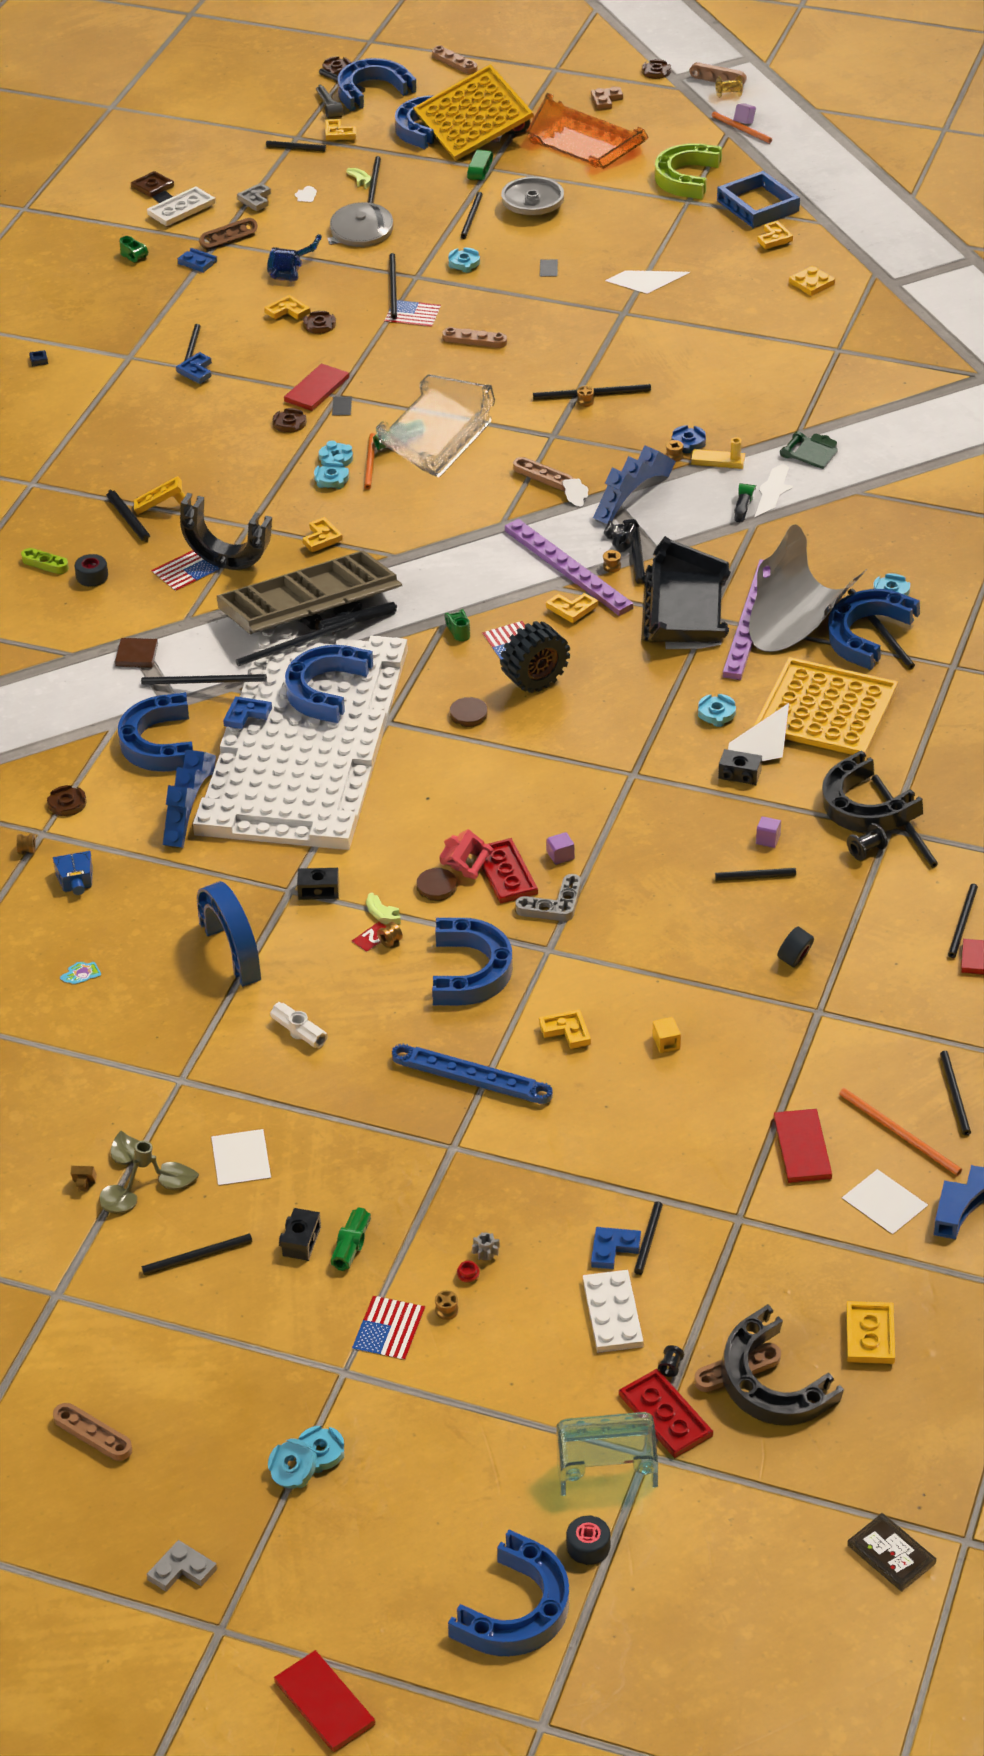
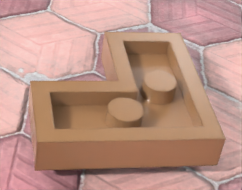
(603, 97)

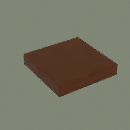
(152, 184)
(136, 652)

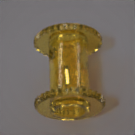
(729, 86)

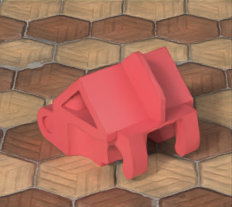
(458, 849)

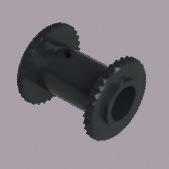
(860, 845)

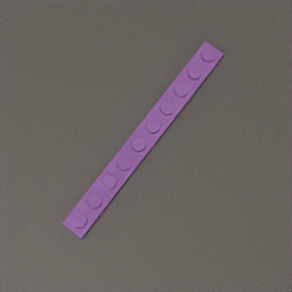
(569, 567)
(742, 641)

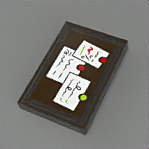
(891, 1552)

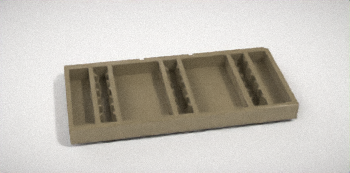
(307, 592)

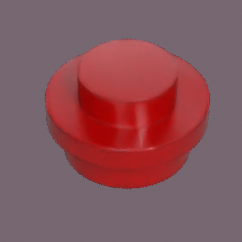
(468, 1271)

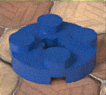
(690, 438)

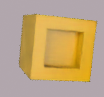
(666, 1035)

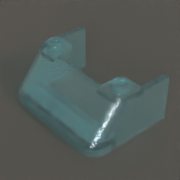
(606, 1442)

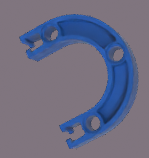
(371, 69)
(408, 129)
(864, 604)
(318, 661)
(142, 716)
(222, 911)
(484, 983)
(530, 1631)

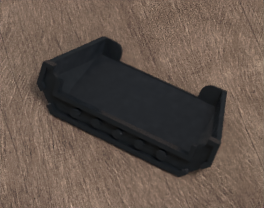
(683, 595)

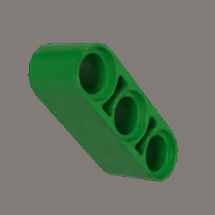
(480, 165)

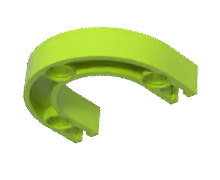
(685, 155)

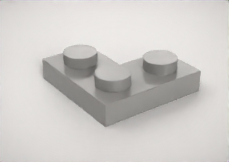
(255, 196)
(181, 1561)

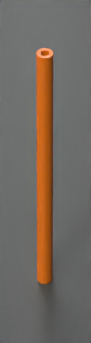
(946, 1163)

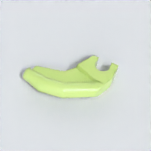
(361, 176)
(380, 912)

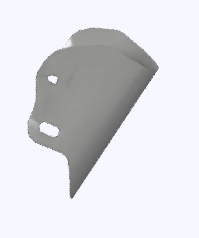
(790, 599)

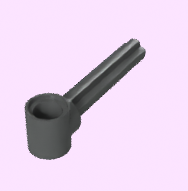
(332, 108)

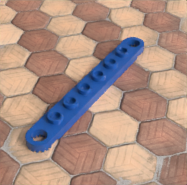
(472, 1073)

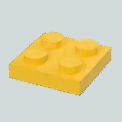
(811, 280)

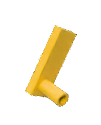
(732, 459)
(159, 494)

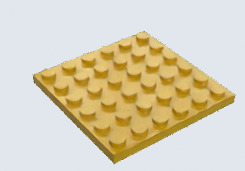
(473, 112)
(830, 705)

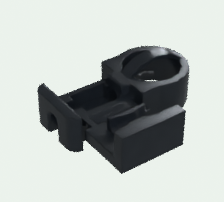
(622, 533)

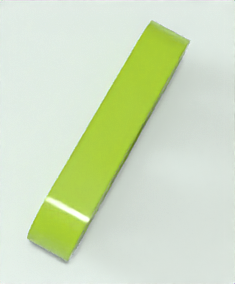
(55, 564)

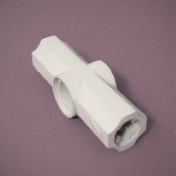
(298, 1025)

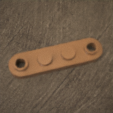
(454, 60)
(711, 72)
(228, 233)
(474, 337)
(540, 472)
(756, 1361)
(92, 1431)

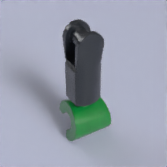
(745, 496)

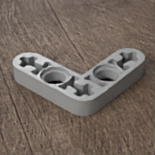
(557, 906)

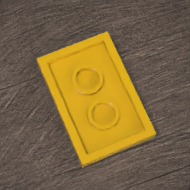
(870, 1332)

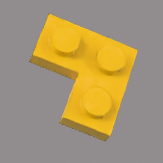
(336, 132)
(775, 236)
(287, 305)
(324, 535)
(573, 609)
(566, 1023)

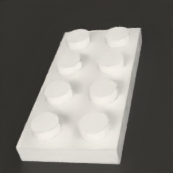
(181, 206)
(612, 1311)

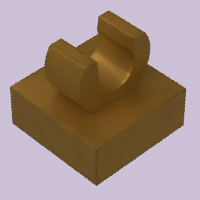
(82, 1176)

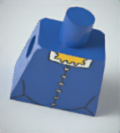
(74, 871)

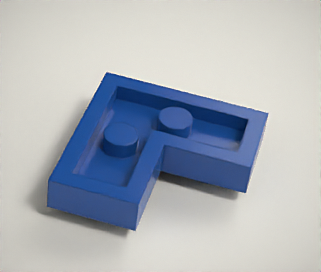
(195, 368)
(245, 707)
(613, 1240)

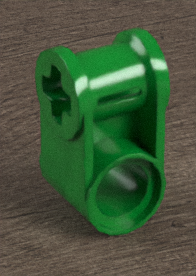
(132, 248)
(458, 625)

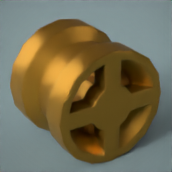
(585, 396)
(674, 450)
(611, 561)
(26, 843)
(389, 934)
(446, 1305)

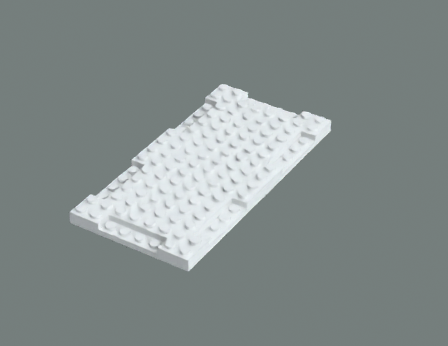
(295, 773)

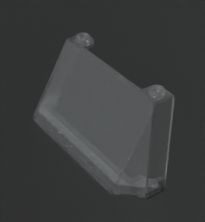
(439, 423)

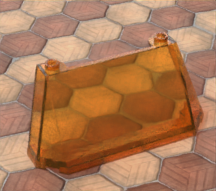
(581, 134)

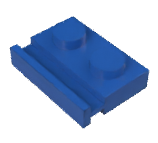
(197, 260)

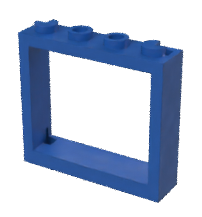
(728, 198)

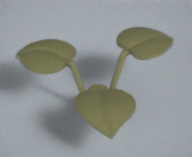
(127, 1150)

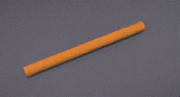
(741, 127)
(370, 460)

